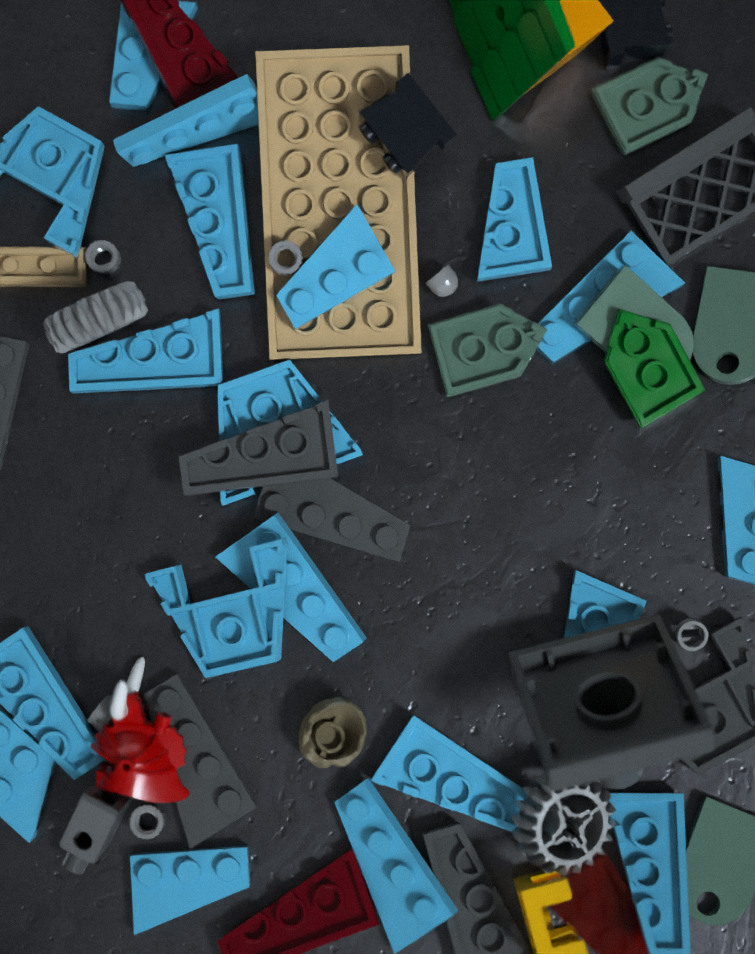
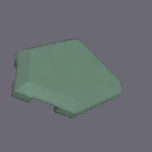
(649, 102)
(483, 347)

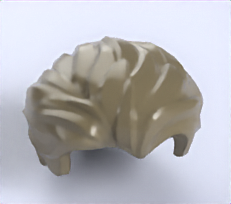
(332, 733)

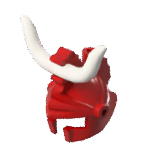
(141, 752)

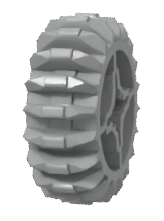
(95, 316)
(543, 824)

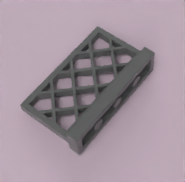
(679, 166)

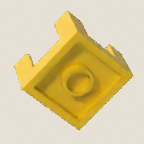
(534, 895)

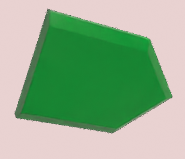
(649, 367)

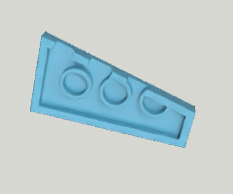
(309, 599)

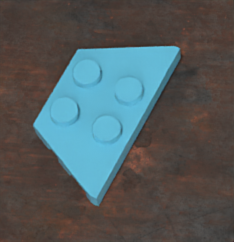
(23, 777)

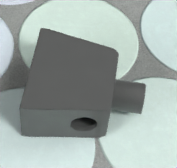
(92, 827)

